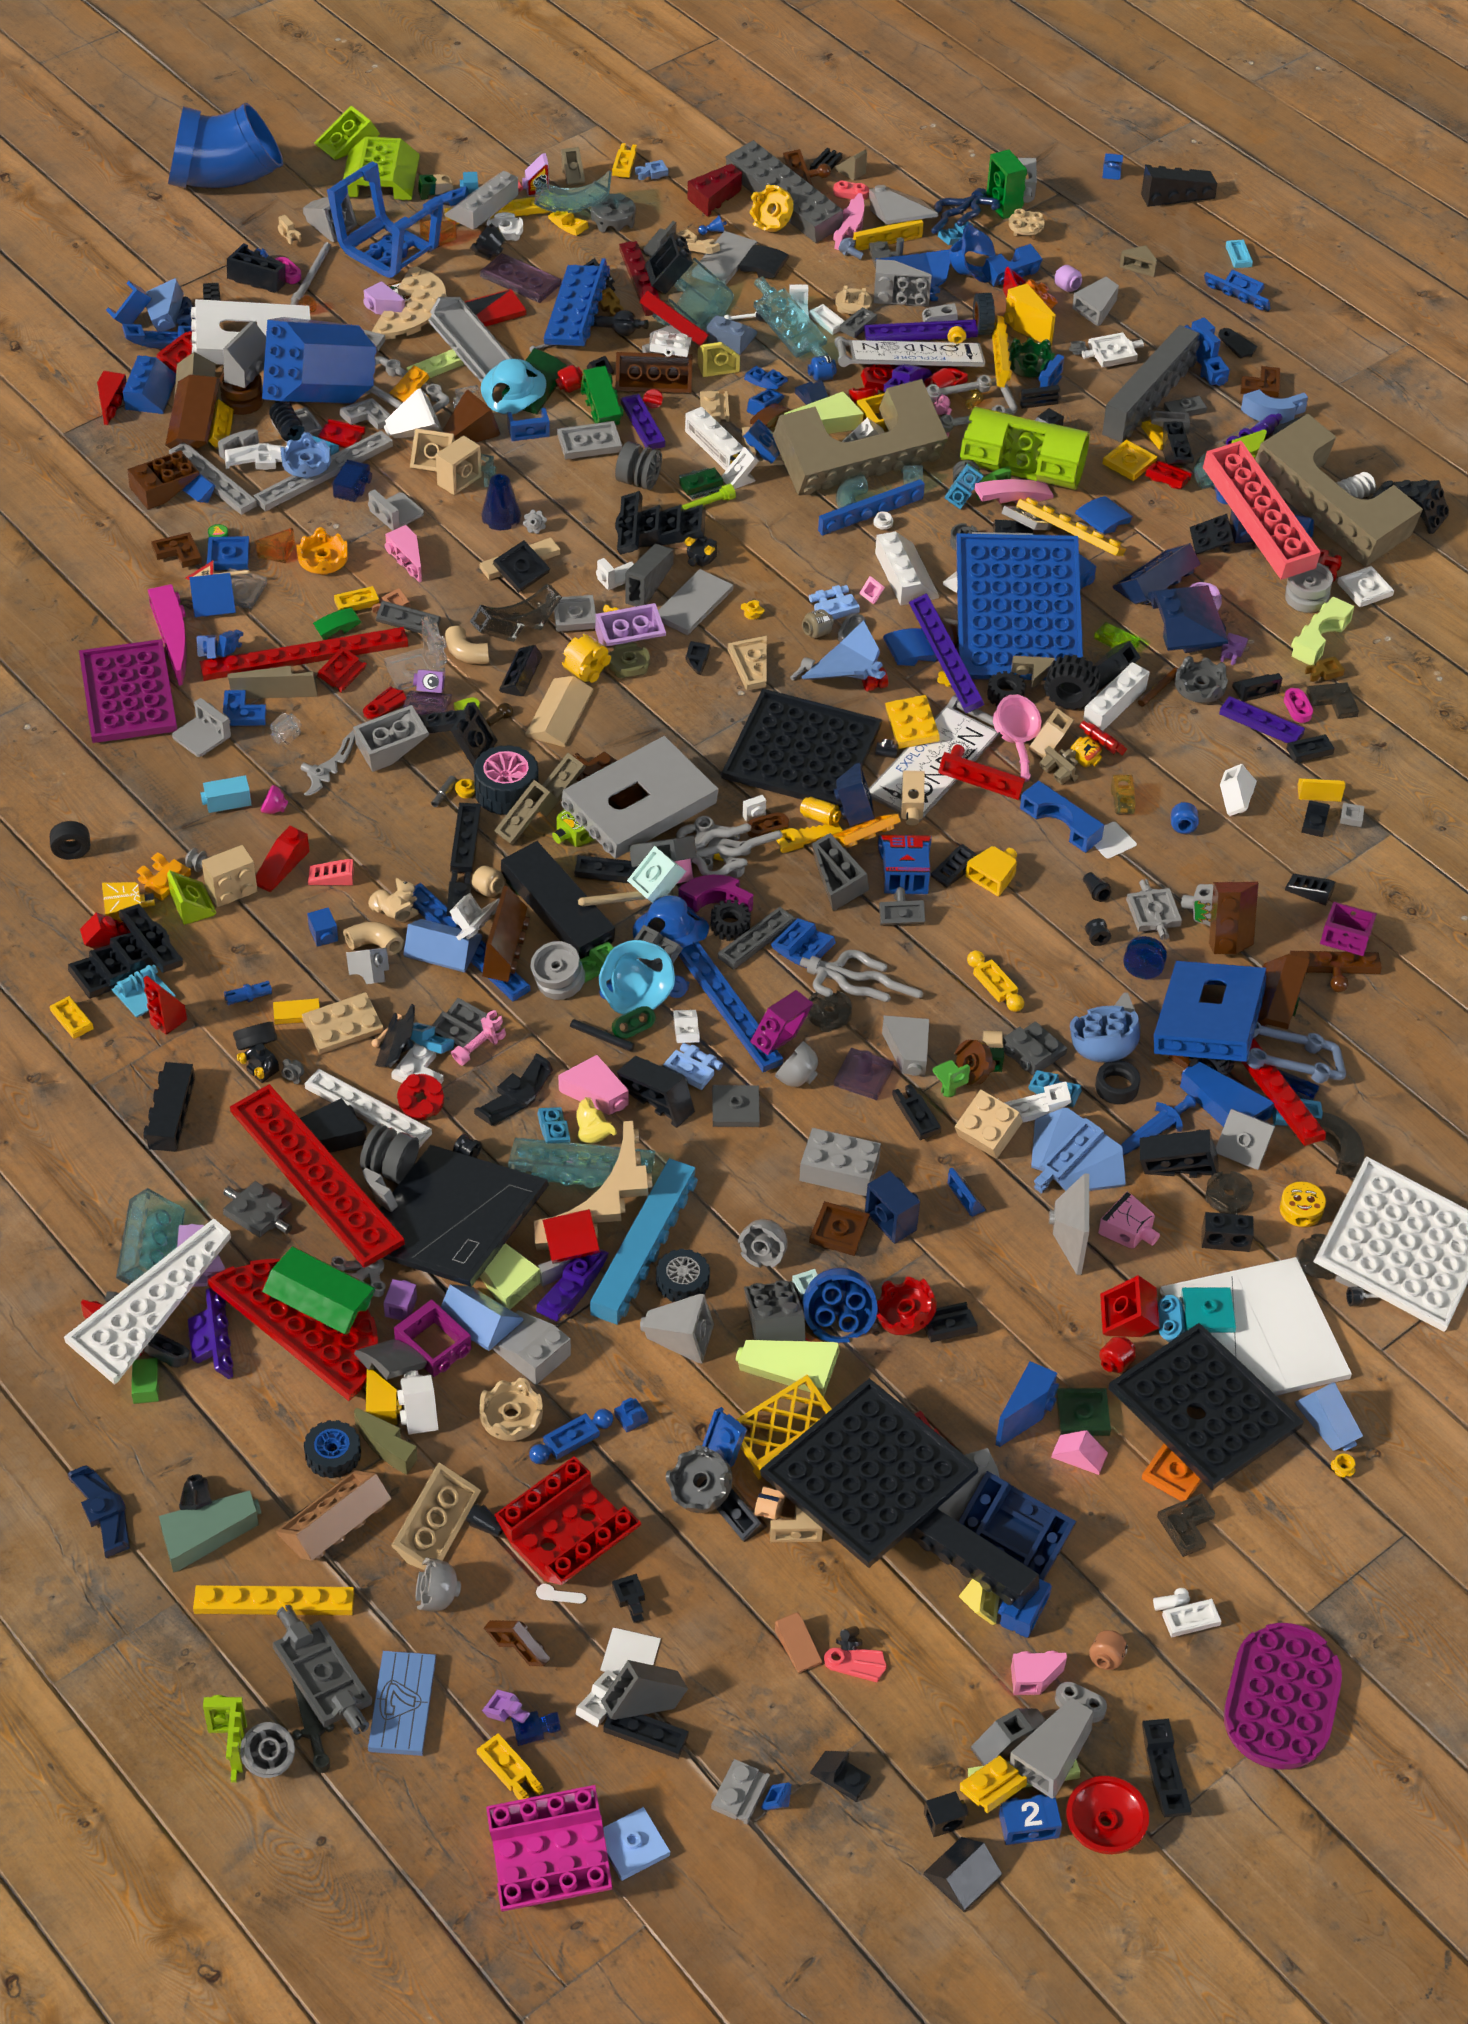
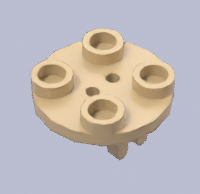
(1026, 222)
(852, 300)

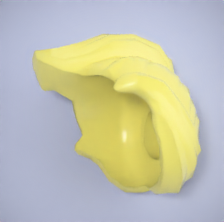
(592, 1123)

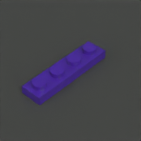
(642, 421)
(1261, 720)

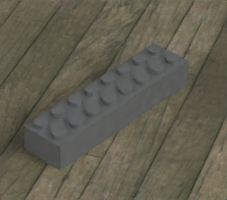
(812, 211)
(1150, 384)

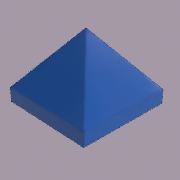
(777, 1797)

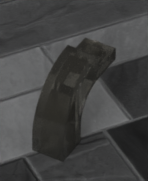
(1344, 1142)

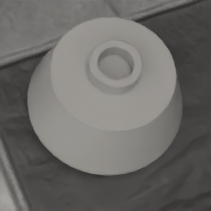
(267, 1750)

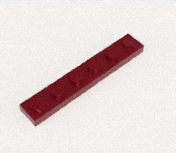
(636, 268)

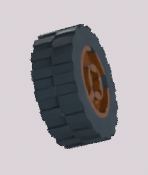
(984, 313)

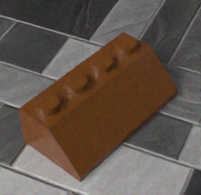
(653, 371)
(505, 937)

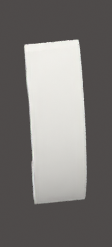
(1038, 1105)

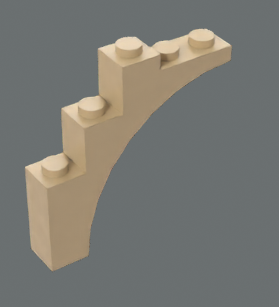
(608, 1202)

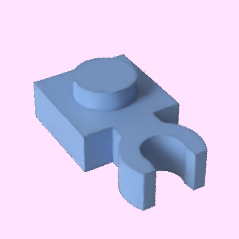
(652, 169)

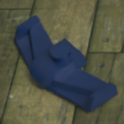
(102, 1508)

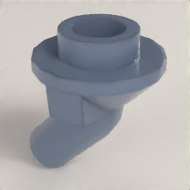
(847, 247)

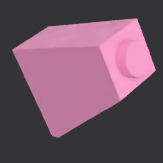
(595, 1081)

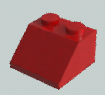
(1130, 1309)

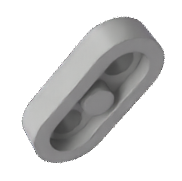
(1083, 1696)

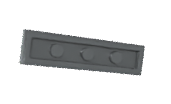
(756, 938)

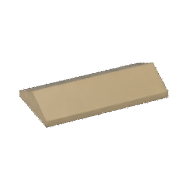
(559, 711)
(435, 1517)

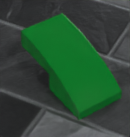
(340, 620)

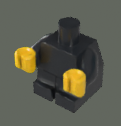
(701, 551)
(260, 1062)

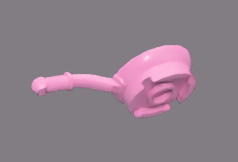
(1018, 722)

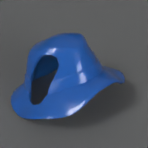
(973, 241)
(679, 925)

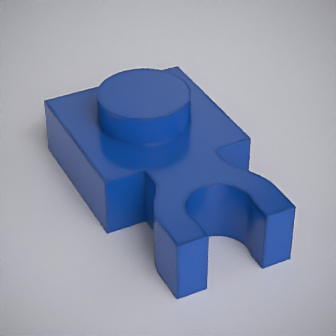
(228, 642)

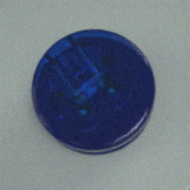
(1145, 957)

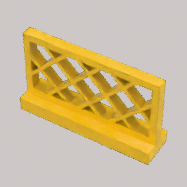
(747, 1449)

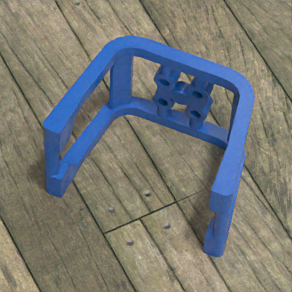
(392, 245)

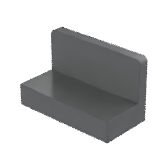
(659, 238)

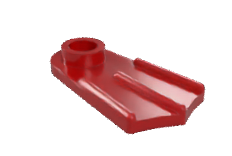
(384, 703)

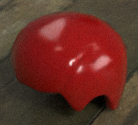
(861, 393)

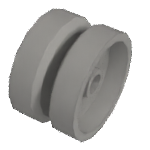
(1309, 589)
(558, 970)

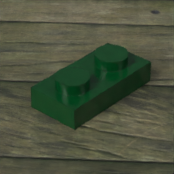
(701, 481)

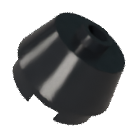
(489, 243)

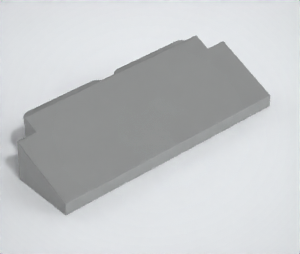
(467, 336)

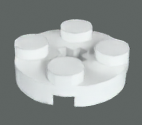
(514, 225)

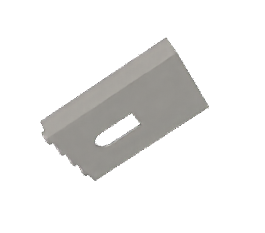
(670, 778)

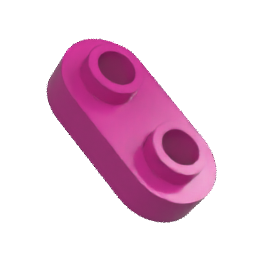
(292, 272)
(1298, 705)

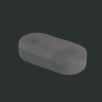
(849, 625)

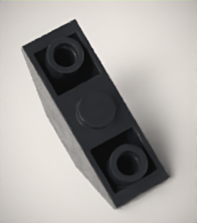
(1176, 444)

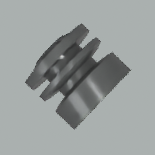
(638, 465)
(389, 1152)

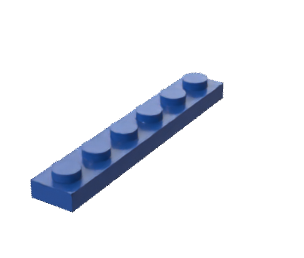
(871, 506)

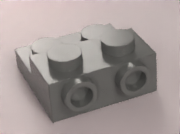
(1033, 1047)

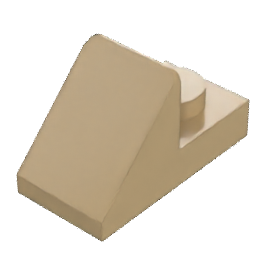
(798, 1530)

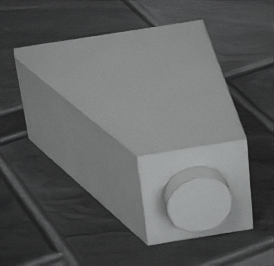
(1096, 300)
(907, 1042)

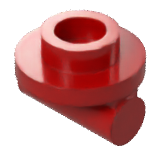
(653, 398)

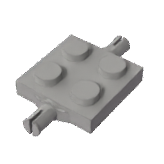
(1154, 909)

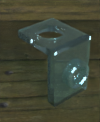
(489, 469)
(912, 473)

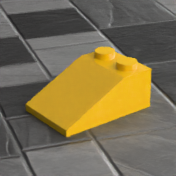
(1029, 314)

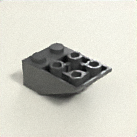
(775, 1312)

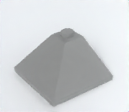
(897, 206)
(1071, 1222)

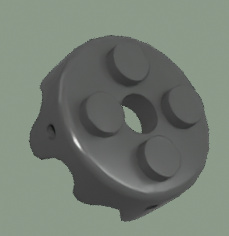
(622, 215)
(1204, 671)
(689, 1469)

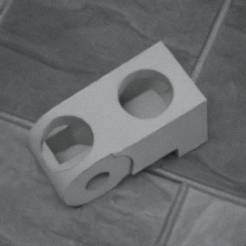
(940, 313)

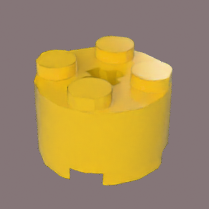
(586, 658)

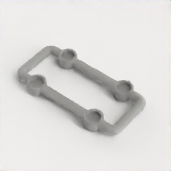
(393, 368)
(983, 384)

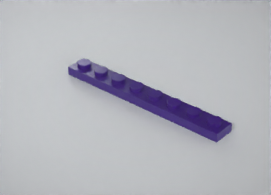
(946, 653)

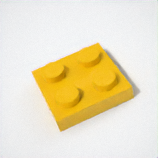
(1129, 460)

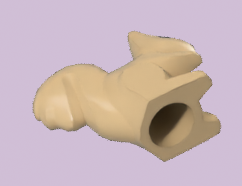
(398, 904)

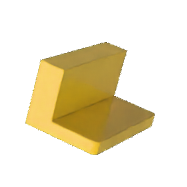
(1320, 789)

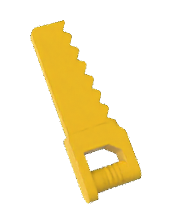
(805, 836)

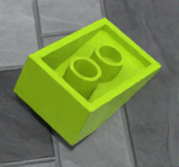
(346, 133)

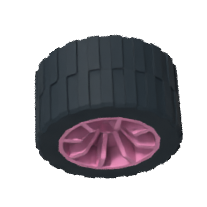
(503, 777)

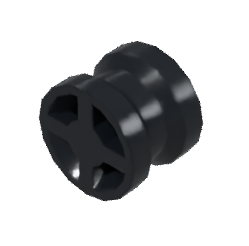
(1098, 932)
(467, 1146)

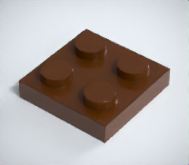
(839, 1228)

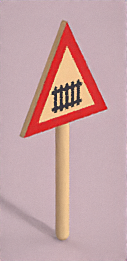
(208, 569)

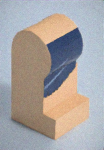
(770, 1503)

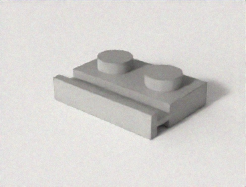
(740, 1791)

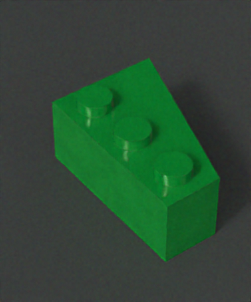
(601, 395)

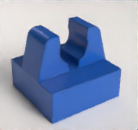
(630, 1414)

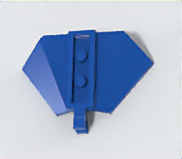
(934, 263)

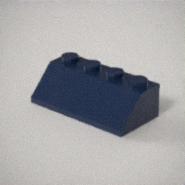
(1158, 573)

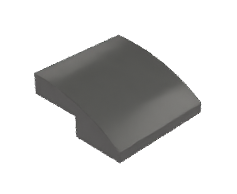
(652, 936)
(460, 1023)
(391, 1358)

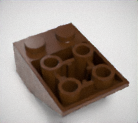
(161, 478)

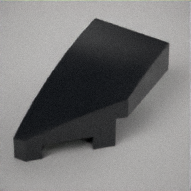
(697, 656)

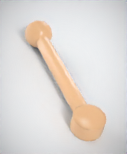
(376, 1042)

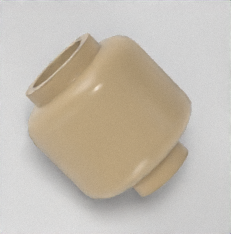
(488, 881)

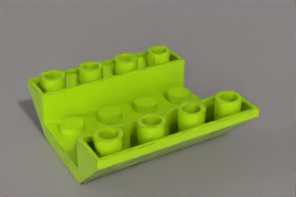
(395, 162)

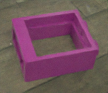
(1357, 928)
(781, 1022)
(424, 1318)

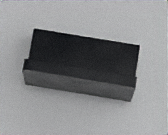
(1258, 687)

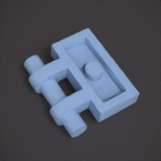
(837, 607)
(695, 1072)

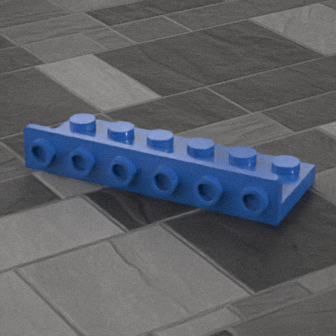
(576, 304)

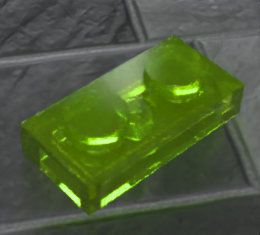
(1114, 636)

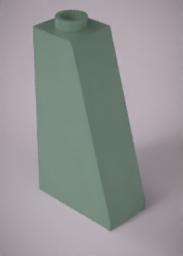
(201, 1531)

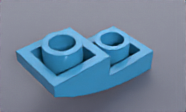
(952, 235)
(963, 486)
(1044, 1079)
(553, 1125)

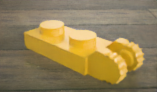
(624, 161)
(508, 1766)

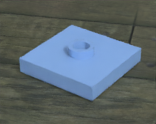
(634, 1844)

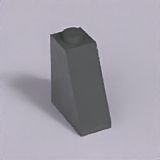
(643, 1690)

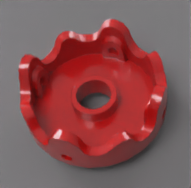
(897, 1298)

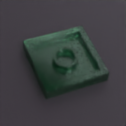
(1083, 1410)

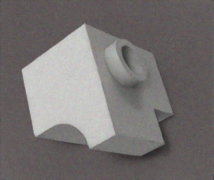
(368, 964)

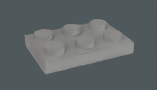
(589, 440)

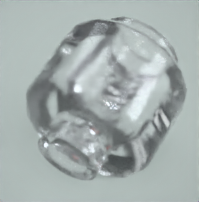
(285, 729)

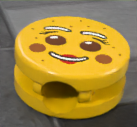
(1302, 1204)

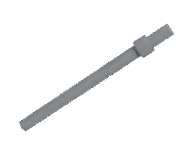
(310, 275)

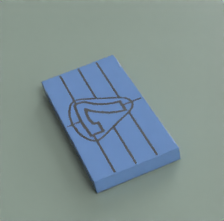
(402, 1703)

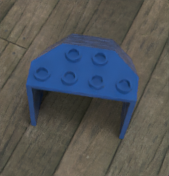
(317, 361)

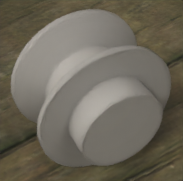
(195, 859)

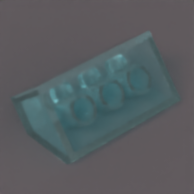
(148, 1234)

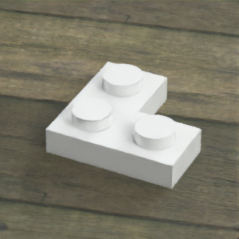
(416, 1062)

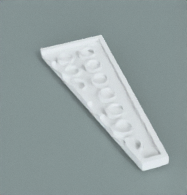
(128, 1322)

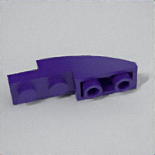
(907, 373)
(572, 1286)

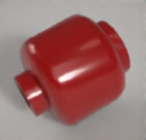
(569, 378)
(1117, 1354)

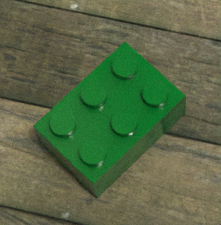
(1006, 182)

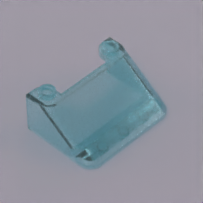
(702, 296)

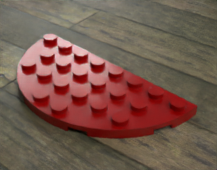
(307, 1339)

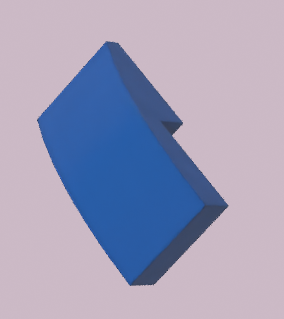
(766, 380)

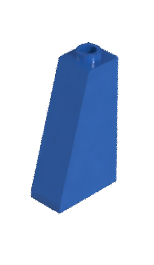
(1220, 1094)

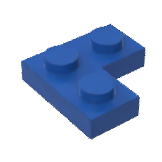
(240, 713)

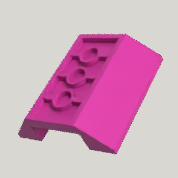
(549, 1848)

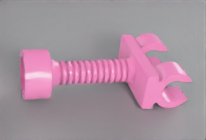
(489, 1026)

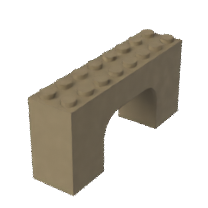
(822, 462)
(1357, 525)

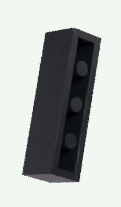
(170, 1106)

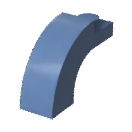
(1259, 406)

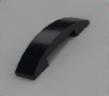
(1164, 1768)

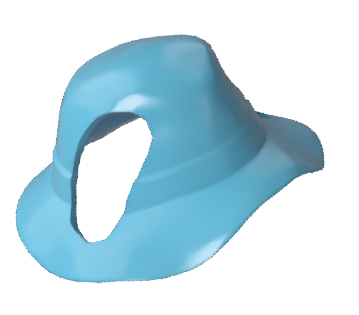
(522, 391)
(632, 980)

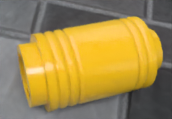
(820, 811)

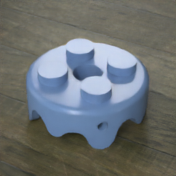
(305, 456)

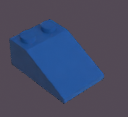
(1028, 1403)

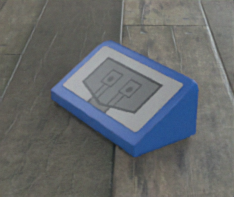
(964, 1193)

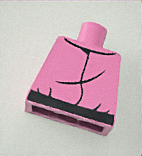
(1129, 1223)

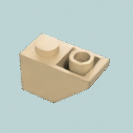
(1051, 732)

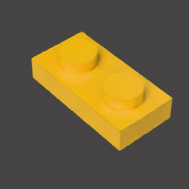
(357, 599)

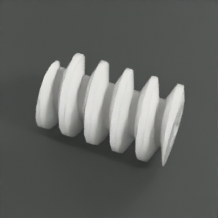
(1359, 485)

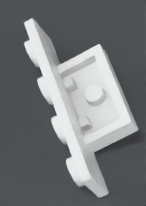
(470, 915)

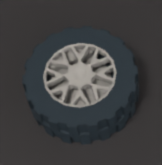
(682, 1264)

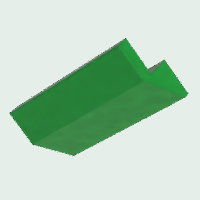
(318, 1289)

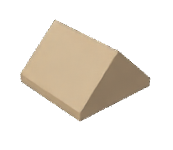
(426, 446)

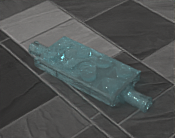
(789, 321)

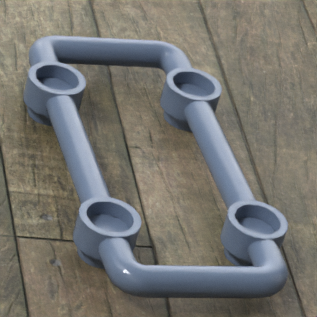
(1313, 1044)

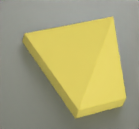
(981, 1601)

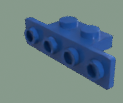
(1240, 286)

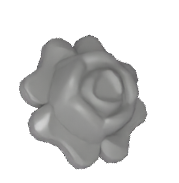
(534, 521)

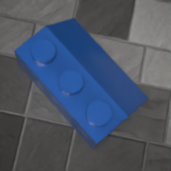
(149, 385)

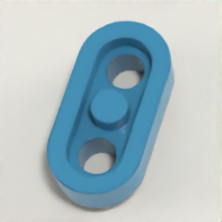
(1171, 1316)

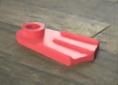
(857, 1663)

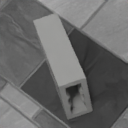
(1053, 1747)

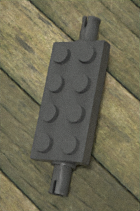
(321, 1672)

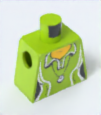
(570, 830)

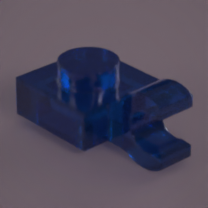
(534, 1726)

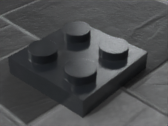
(521, 566)

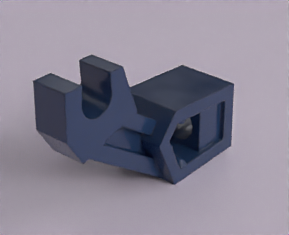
(184, 315)

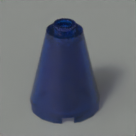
(500, 504)

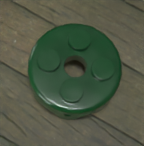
(1030, 350)

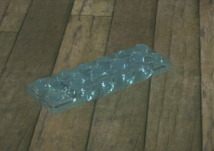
(569, 1161)

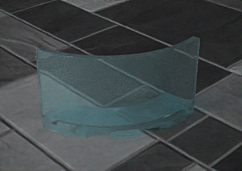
(572, 199)

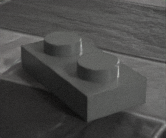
(855, 324)

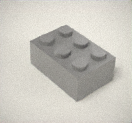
(839, 1161)

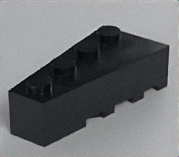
(1176, 185)

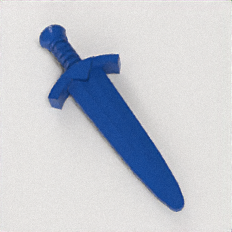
(1163, 1120)

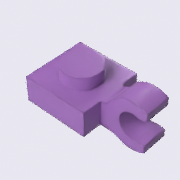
(504, 1705)

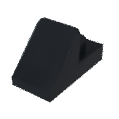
(840, 1774)

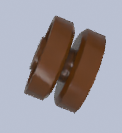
(242, 399)

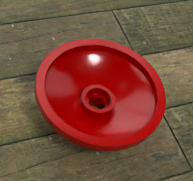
(1110, 1801)

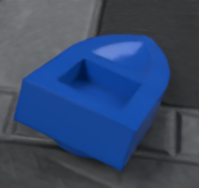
(454, 196)

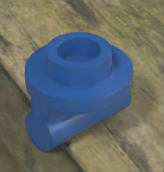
(680, 987)

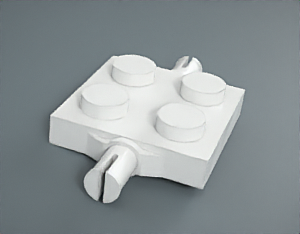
(1112, 349)

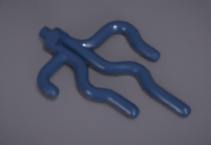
(978, 197)

